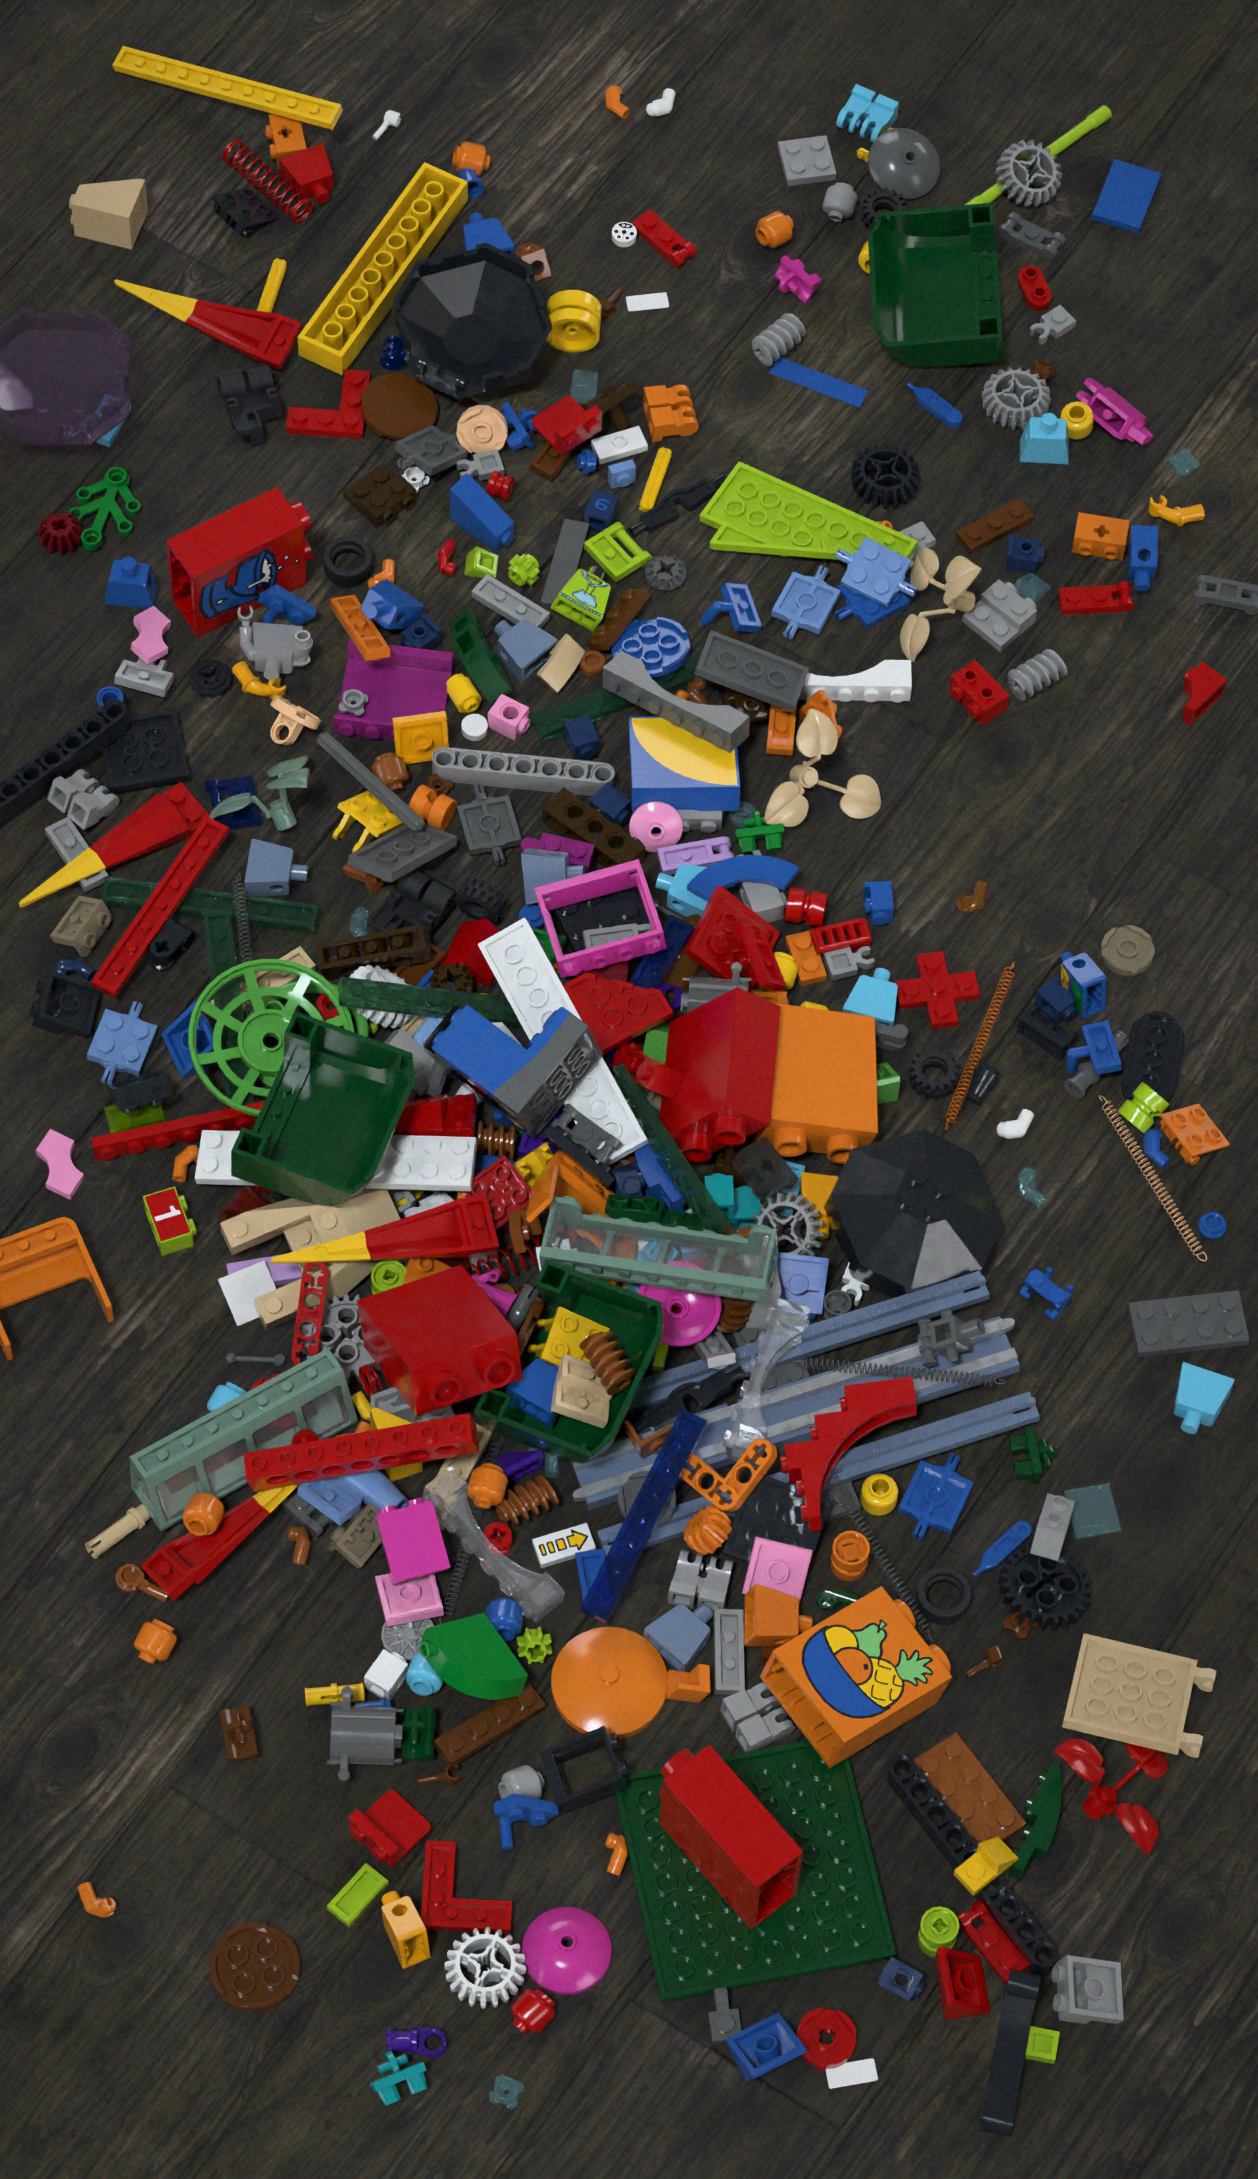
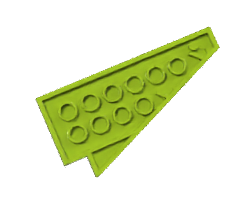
(780, 519)

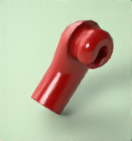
(444, 554)

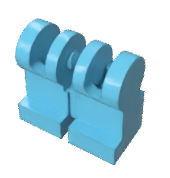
(876, 113)

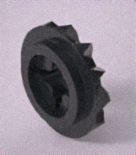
(206, 669)

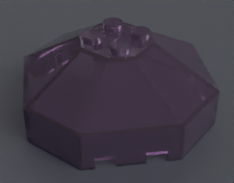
(62, 377)

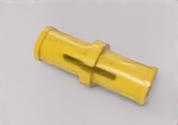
(325, 1695)

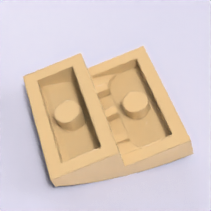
(580, 1392)

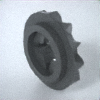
(663, 580)

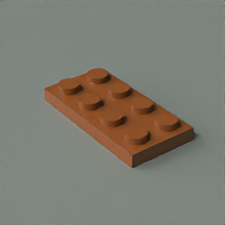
(969, 1791)

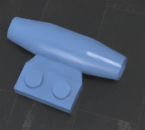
(342, 1496)

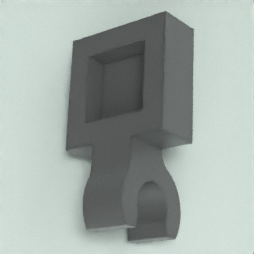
(723, 2021)

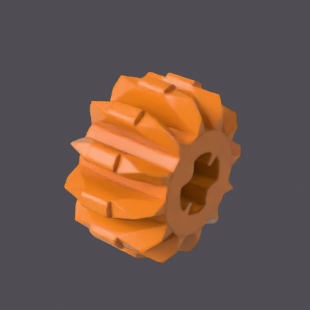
(707, 1530)

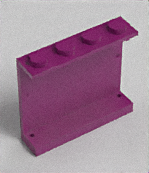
(396, 686)

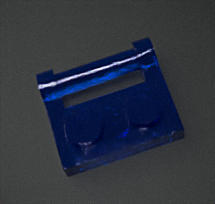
(243, 818)

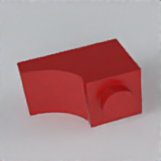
(1203, 689)

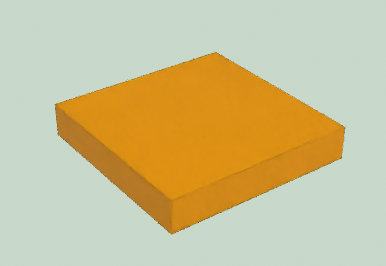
(420, 736)

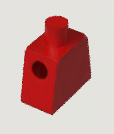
(309, 173)

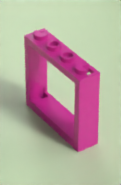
(591, 886)

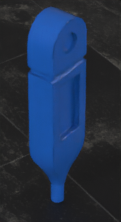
(937, 406)
(1004, 1546)

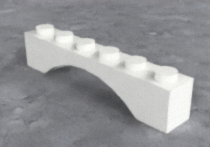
(884, 682)

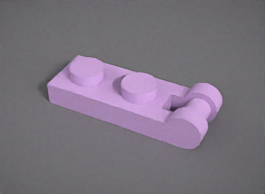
(694, 853)

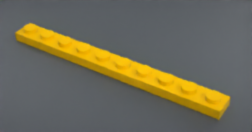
(228, 87)

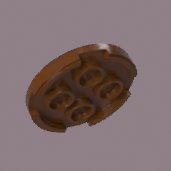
(398, 405)
(529, 1323)
(254, 1967)

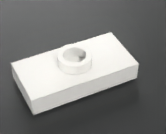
(619, 445)

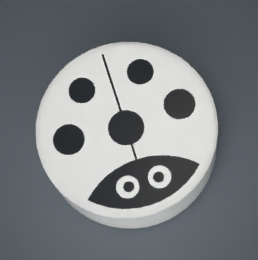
(624, 234)

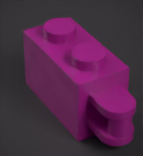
(579, 852)

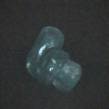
(358, 922)
(1027, 1187)
(551, 1463)

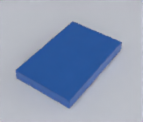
(1126, 196)

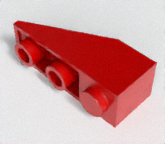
(649, 1071)

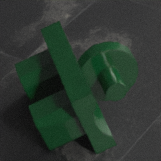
(1031, 1466)
(419, 1733)

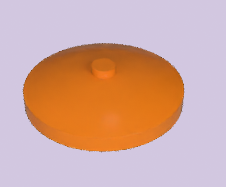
(609, 1681)

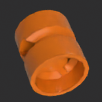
(433, 808)
(849, 1556)

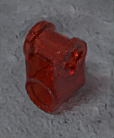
(245, 1201)

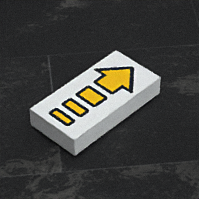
(563, 1545)

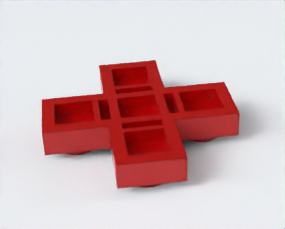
(937, 990)

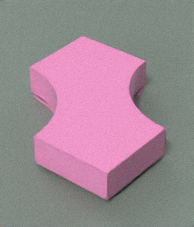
(151, 627)
(63, 1175)

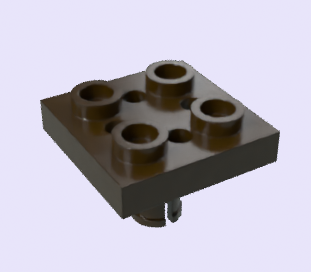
(609, 402)

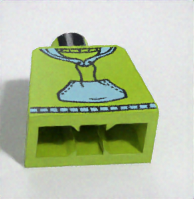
(584, 598)

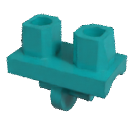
(412, 2075)

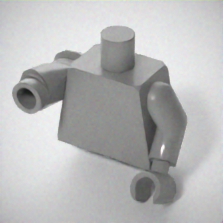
(274, 646)

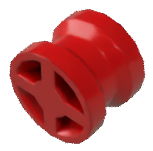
(500, 485)
(497, 1528)

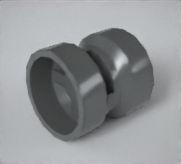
(836, 1302)

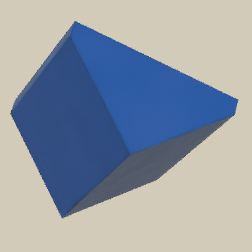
(177, 1042)
(764, 2046)

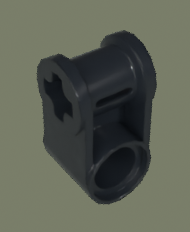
(170, 945)

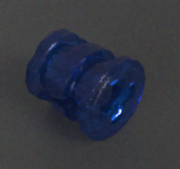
(392, 354)

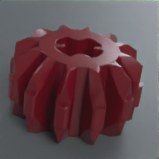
(60, 532)

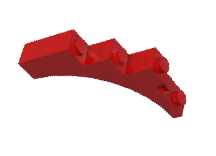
(861, 1411)

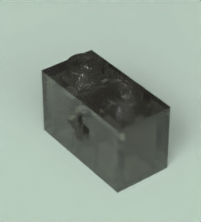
(764, 1170)

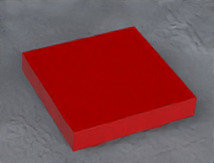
(503, 1188)

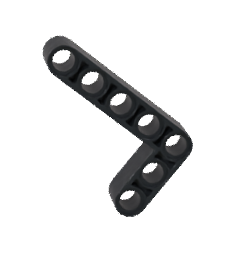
(1009, 2052)

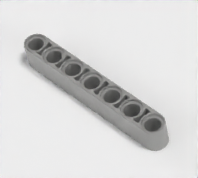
(511, 766)

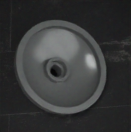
(893, 171)

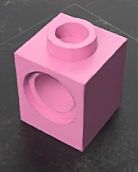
(508, 708)

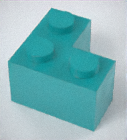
(734, 1203)

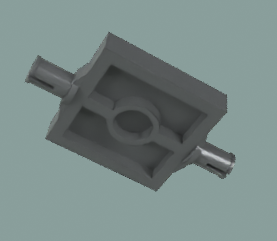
(430, 450)
(489, 825)

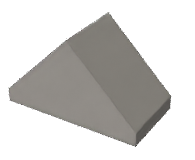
(393, 1403)

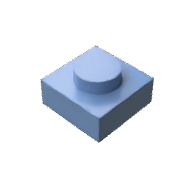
(621, 474)

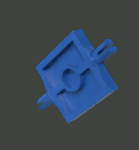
(867, 610)
(935, 1497)

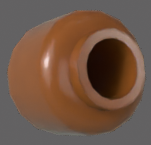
(391, 771)

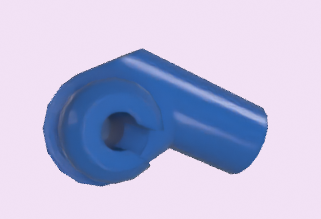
(1151, 1148)

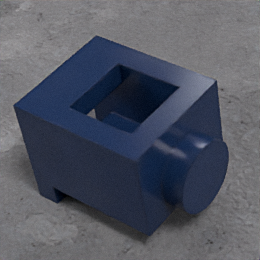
(1023, 554)
(422, 634)
(1056, 1001)
(628, 1180)
(888, 1979)

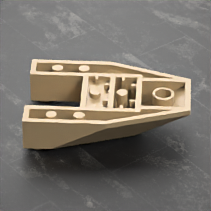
(304, 1227)

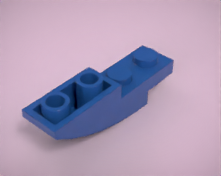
(657, 1181)

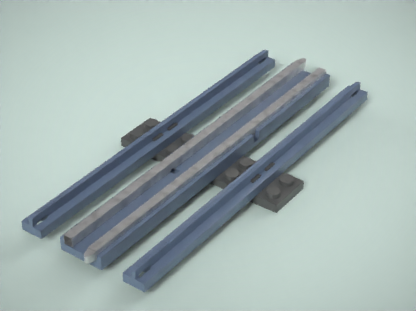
(793, 1398)

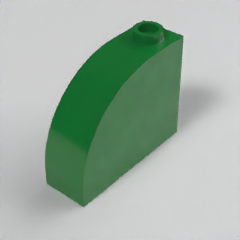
(473, 1658)

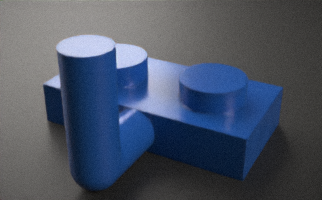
(285, 604)
(740, 608)
(1099, 1047)
(522, 1808)

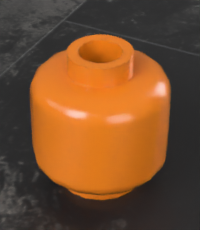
(471, 156)
(774, 229)
(487, 1485)
(203, 1514)
(155, 1641)

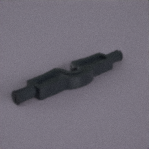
(666, 511)
(700, 1393)

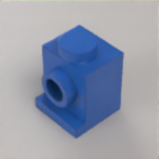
(878, 902)

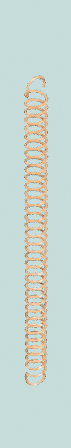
(1152, 1178)

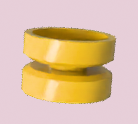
(574, 320)

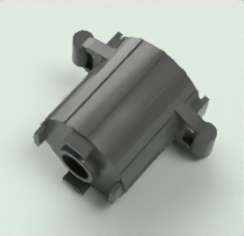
(706, 989)
(362, 1735)

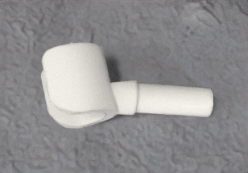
(391, 118)

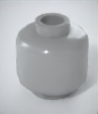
(839, 202)
(521, 1781)

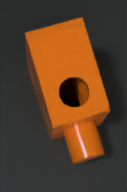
(772, 1617)

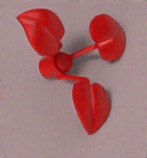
(1087, 1763)

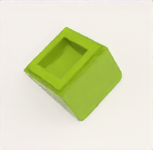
(481, 562)

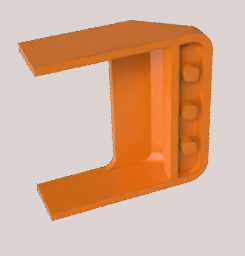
(568, 1178)
(44, 1261)

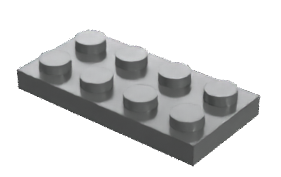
(751, 671)
(401, 851)
(1188, 1323)

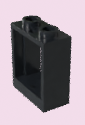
(575, 1747)

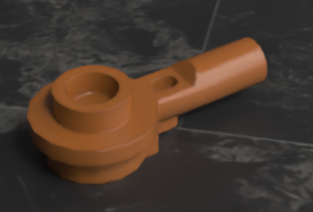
(131, 1578)

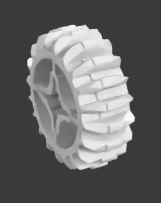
(381, 1017)
(464, 1957)

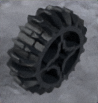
(887, 483)

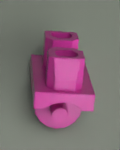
(795, 279)

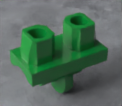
(746, 837)

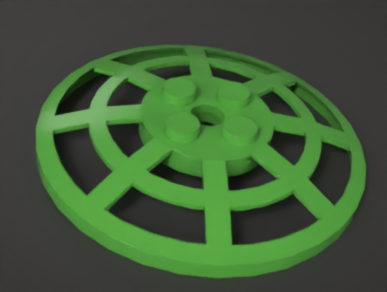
(257, 1026)

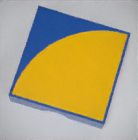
(680, 768)

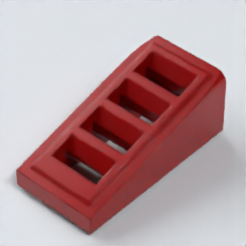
(855, 929)

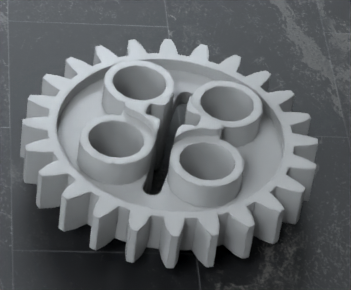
(335, 1328)

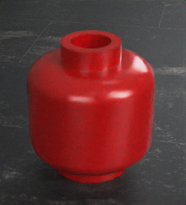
(532, 2011)

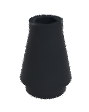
(982, 1082)

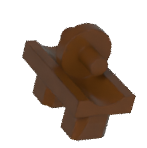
(238, 1734)

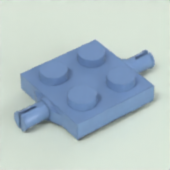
(876, 572)
(806, 602)
(122, 1042)

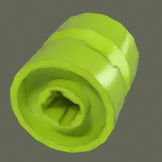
(1143, 1107)
(387, 1275)
(933, 1934)

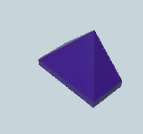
(520, 1464)

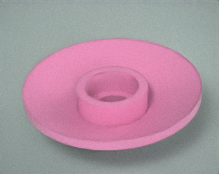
(656, 815)

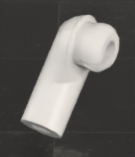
(662, 106)
(1015, 1128)

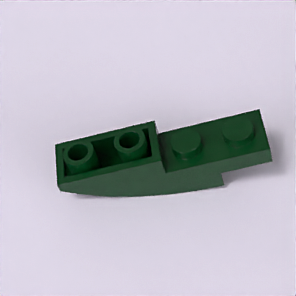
(478, 658)
(649, 1210)
(1042, 1821)

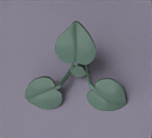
(288, 777)

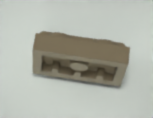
(83, 924)
(358, 1536)

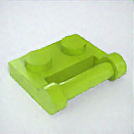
(612, 557)

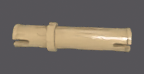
(133, 1520)

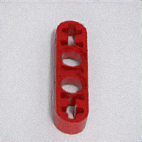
(309, 1315)

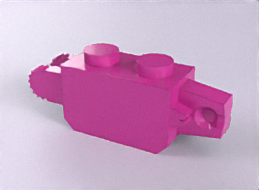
(1115, 413)

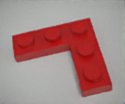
(334, 423)
(447, 1913)

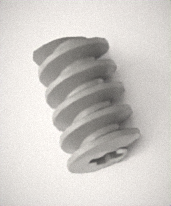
(778, 338)
(1036, 672)

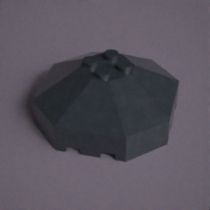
(472, 321)
(912, 1213)

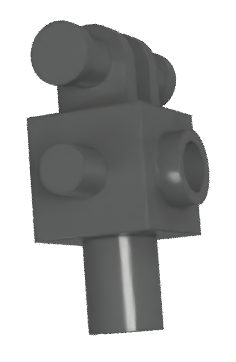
(946, 1337)

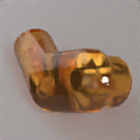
(694, 691)
(975, 901)

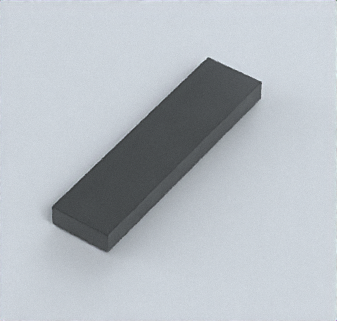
(565, 559)

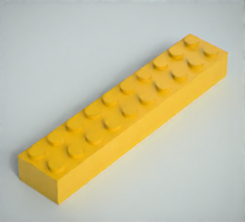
(380, 268)

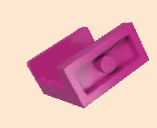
(412, 1540)

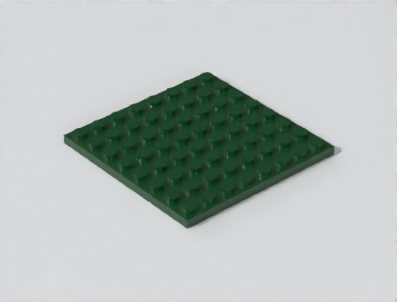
(825, 1927)

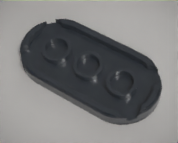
(1153, 1055)

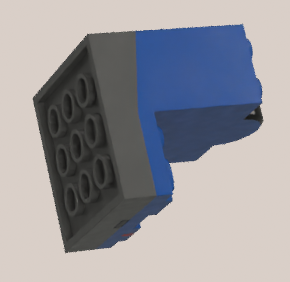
(515, 1081)

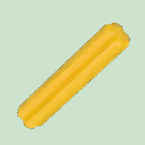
(272, 286)
(655, 479)

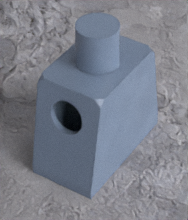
(523, 647)
(544, 868)
(271, 869)
(680, 1635)

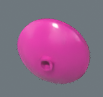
(694, 1322)
(566, 1968)

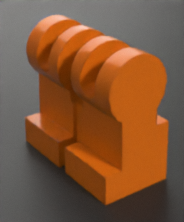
(669, 411)

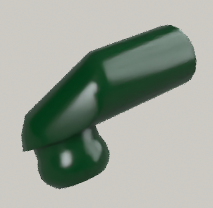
(834, 1596)

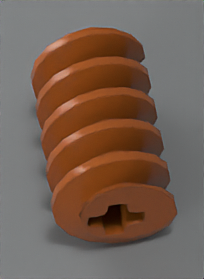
(496, 1140)
(607, 1362)
(526, 1499)

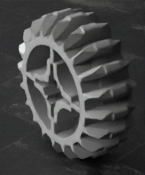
(1015, 175)
(1015, 397)
(795, 1221)

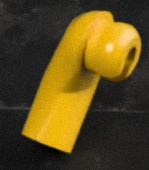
(361, 1404)

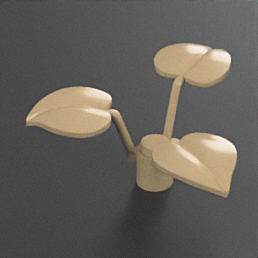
(958, 577)
(817, 737)

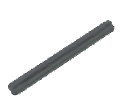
(370, 782)

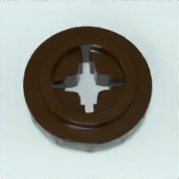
(464, 978)

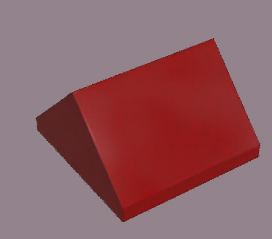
(466, 952)
(960, 1984)

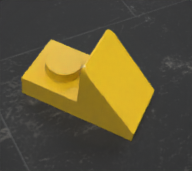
(985, 1865)

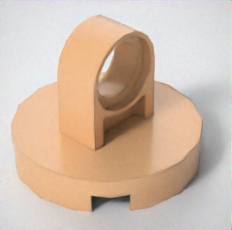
(482, 429)
(293, 717)

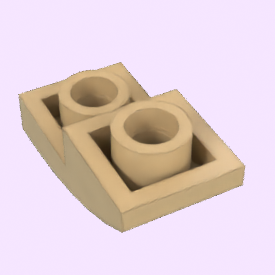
(562, 663)

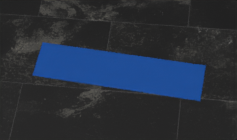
(818, 382)

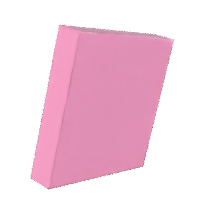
(777, 1567)
(409, 1600)

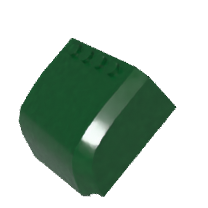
(937, 285)
(325, 1114)
(635, 1325)

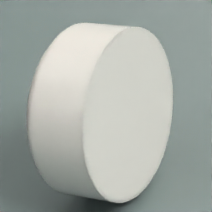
(474, 727)

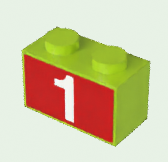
(168, 1220)

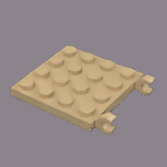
(1135, 1695)

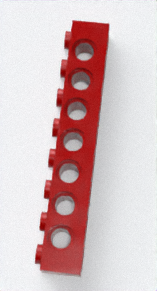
(361, 1452)

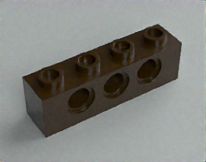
(568, 804)
(379, 949)

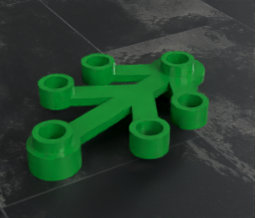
(105, 506)

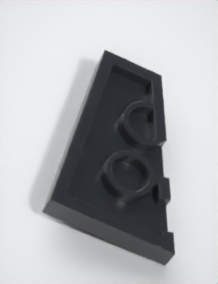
(579, 1153)

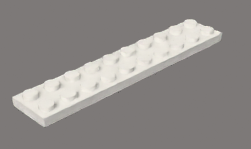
(534, 995)
(407, 1164)

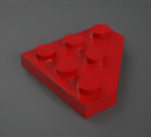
(616, 1008)

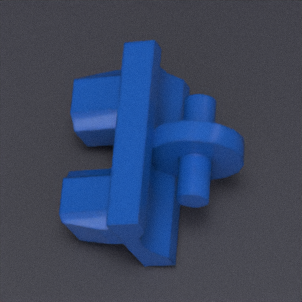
(520, 436)

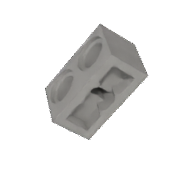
(1052, 1527)

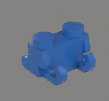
(1048, 1290)

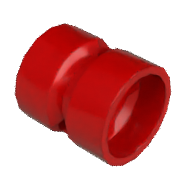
(806, 907)

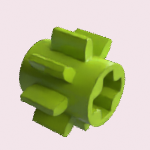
(523, 569)
(534, 1645)

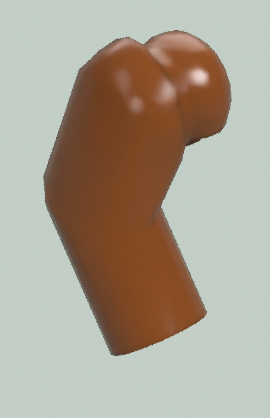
(302, 1545)

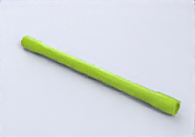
(1091, 122)

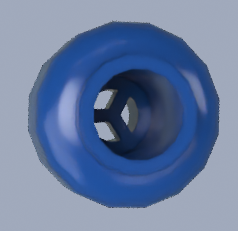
(506, 1617)

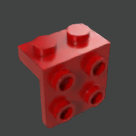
(567, 424)
(389, 1828)

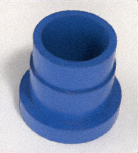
(475, 185)
(107, 694)

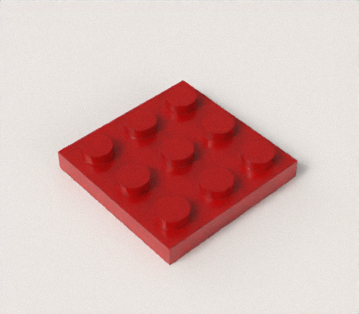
(714, 937)

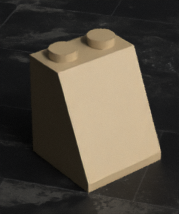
(109, 211)

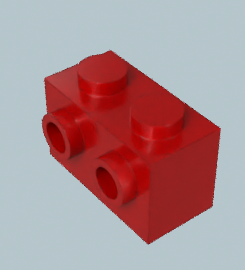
(978, 692)

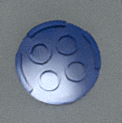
(657, 642)

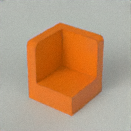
(688, 1686)

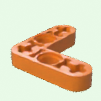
(731, 1483)

